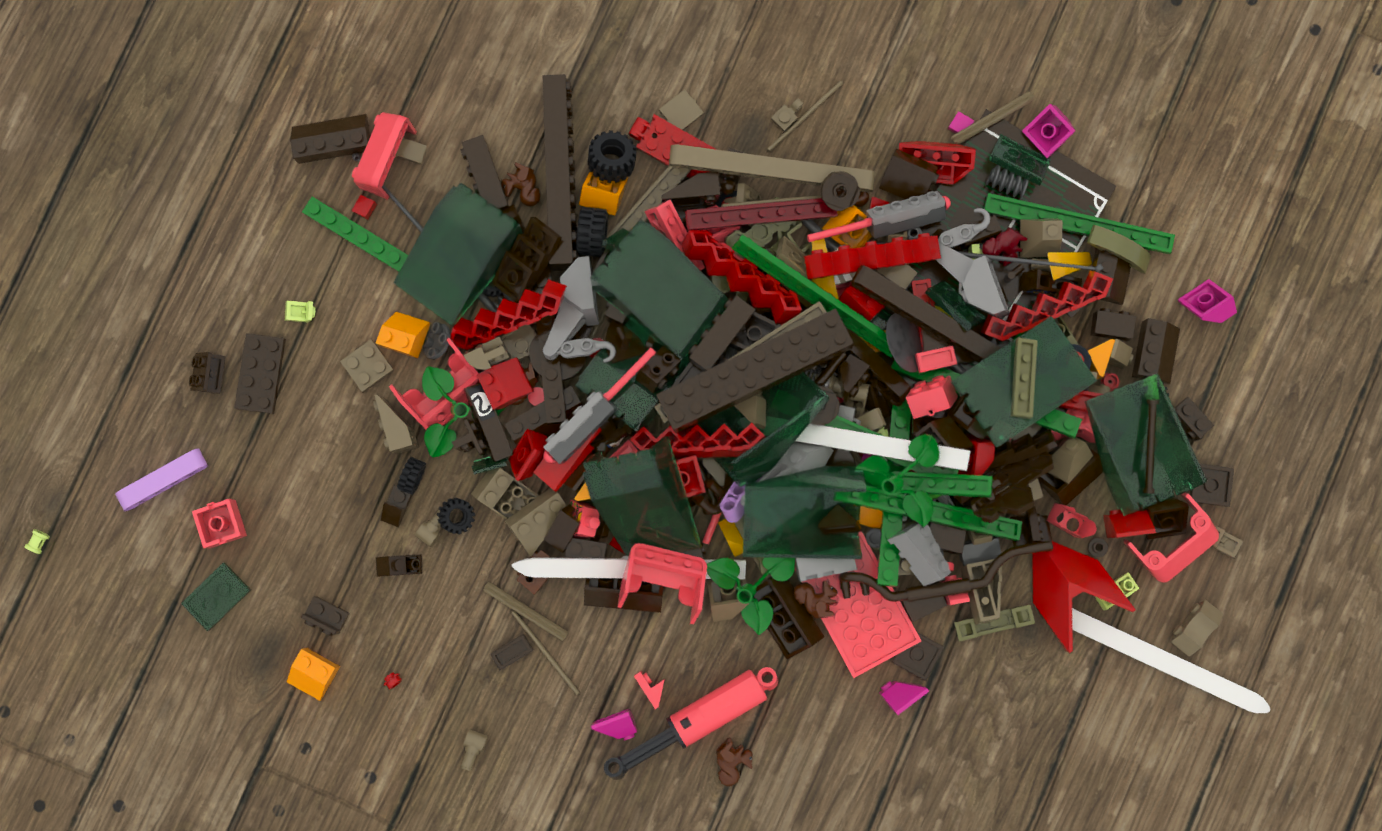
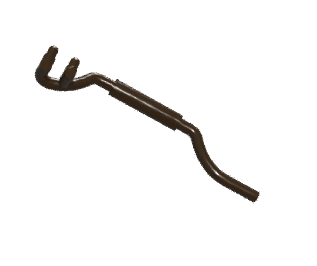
(721, 492)
(941, 588)

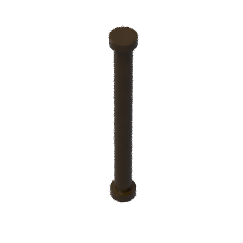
(1150, 445)

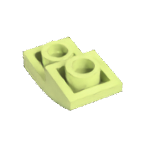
(1126, 585)

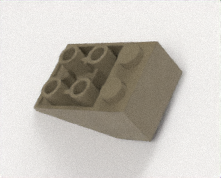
(398, 432)
(503, 493)

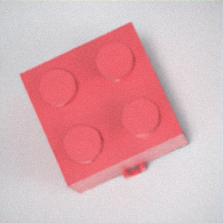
(931, 396)
(219, 523)

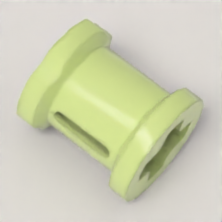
(37, 541)

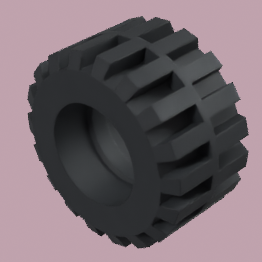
(611, 144)
(591, 231)

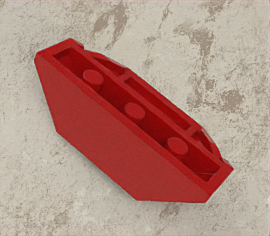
(952, 159)

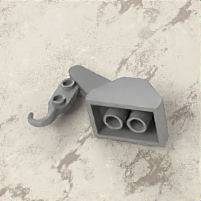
(976, 275)
(577, 309)
(797, 459)

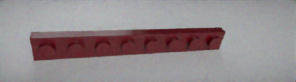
(758, 214)

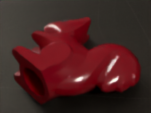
(1005, 242)

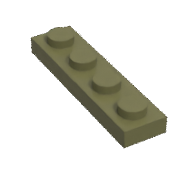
(1024, 378)

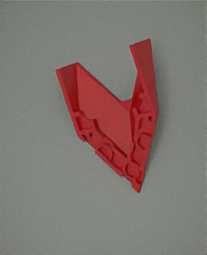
(1062, 576)

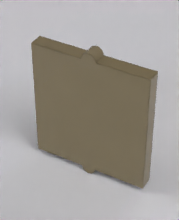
(681, 110)

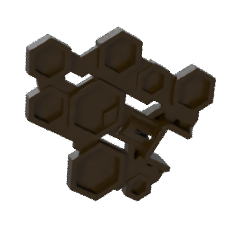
(1018, 496)

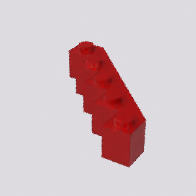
(872, 255)
(741, 275)
(1069, 299)
(508, 316)
(720, 444)

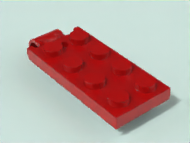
(667, 135)

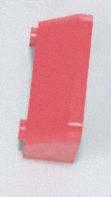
(381, 152)
(439, 412)
(1167, 567)
(666, 569)

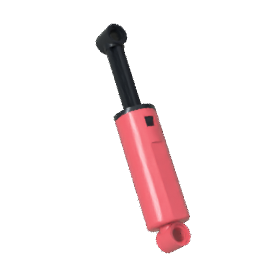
(701, 718)

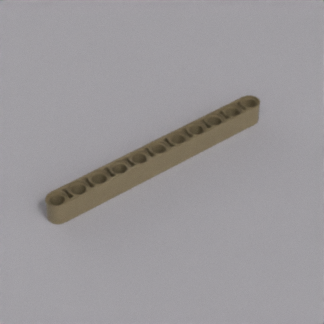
(763, 166)

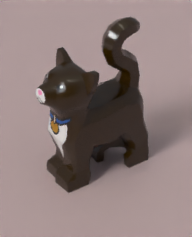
(612, 435)

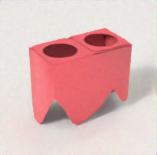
(1086, 527)

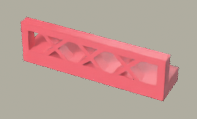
(671, 225)

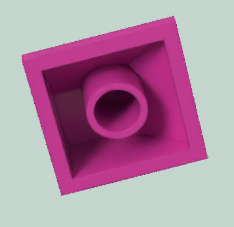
(1049, 130)
(1209, 302)
(901, 695)
(617, 725)

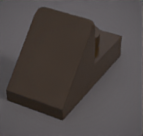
(395, 507)

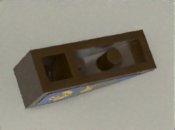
(1042, 281)

